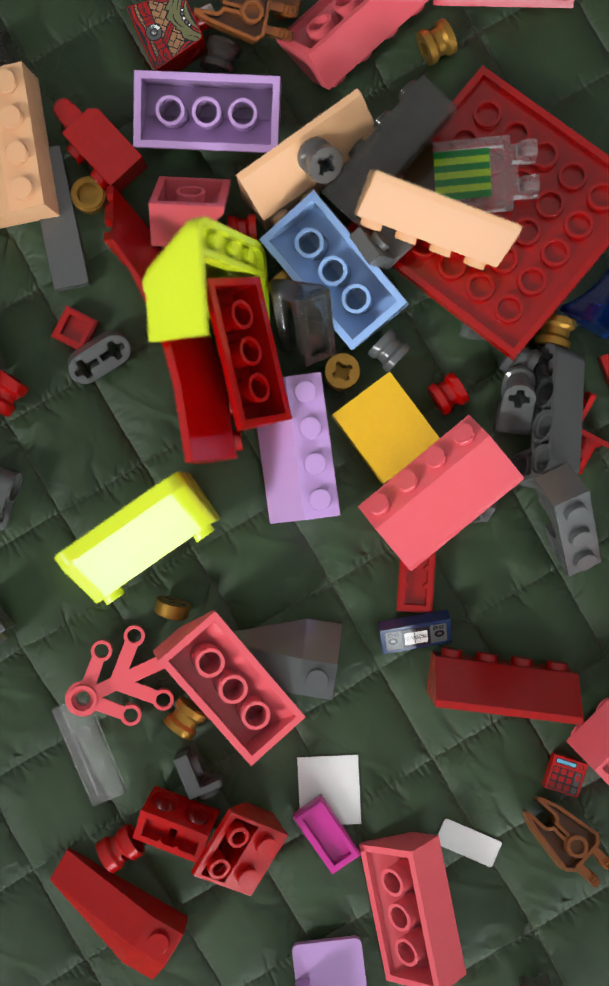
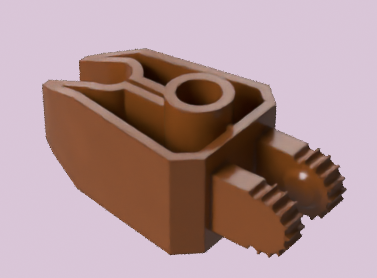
(248, 19)
(566, 840)

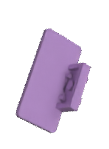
(329, 962)

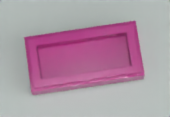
(326, 834)

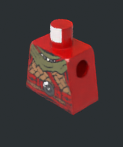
(169, 32)

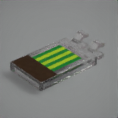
(477, 171)

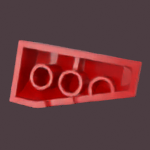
(126, 918)

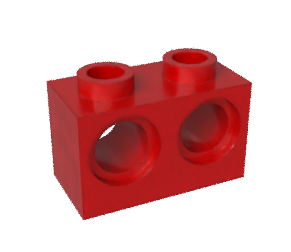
(176, 824)

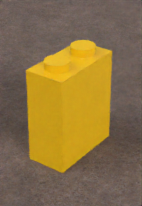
(385, 427)

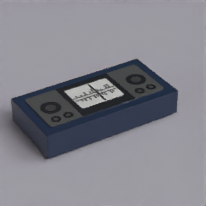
(415, 631)

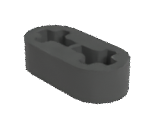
(102, 364)

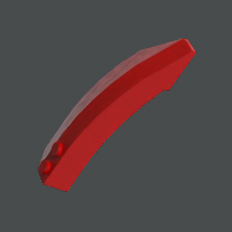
(192, 362)

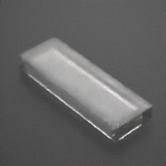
(90, 754)

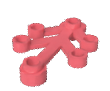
(122, 680)

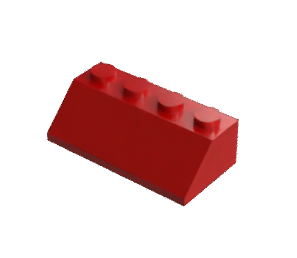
(247, 352)
(504, 686)

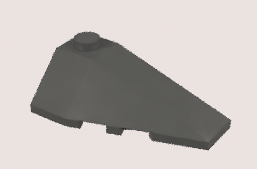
(297, 654)

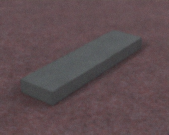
(63, 234)

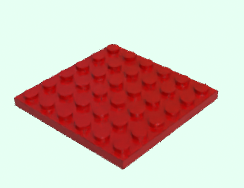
(560, 229)

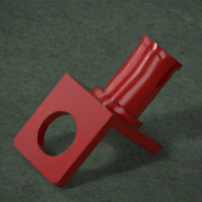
(589, 441)

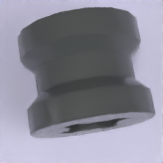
(319, 150)
(389, 350)
(526, 358)

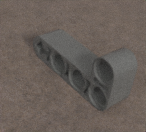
(556, 415)

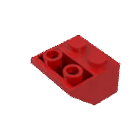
(241, 848)

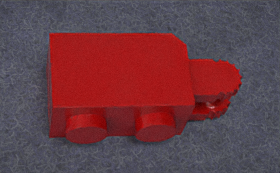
(100, 145)

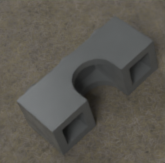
(572, 525)

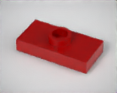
(416, 587)

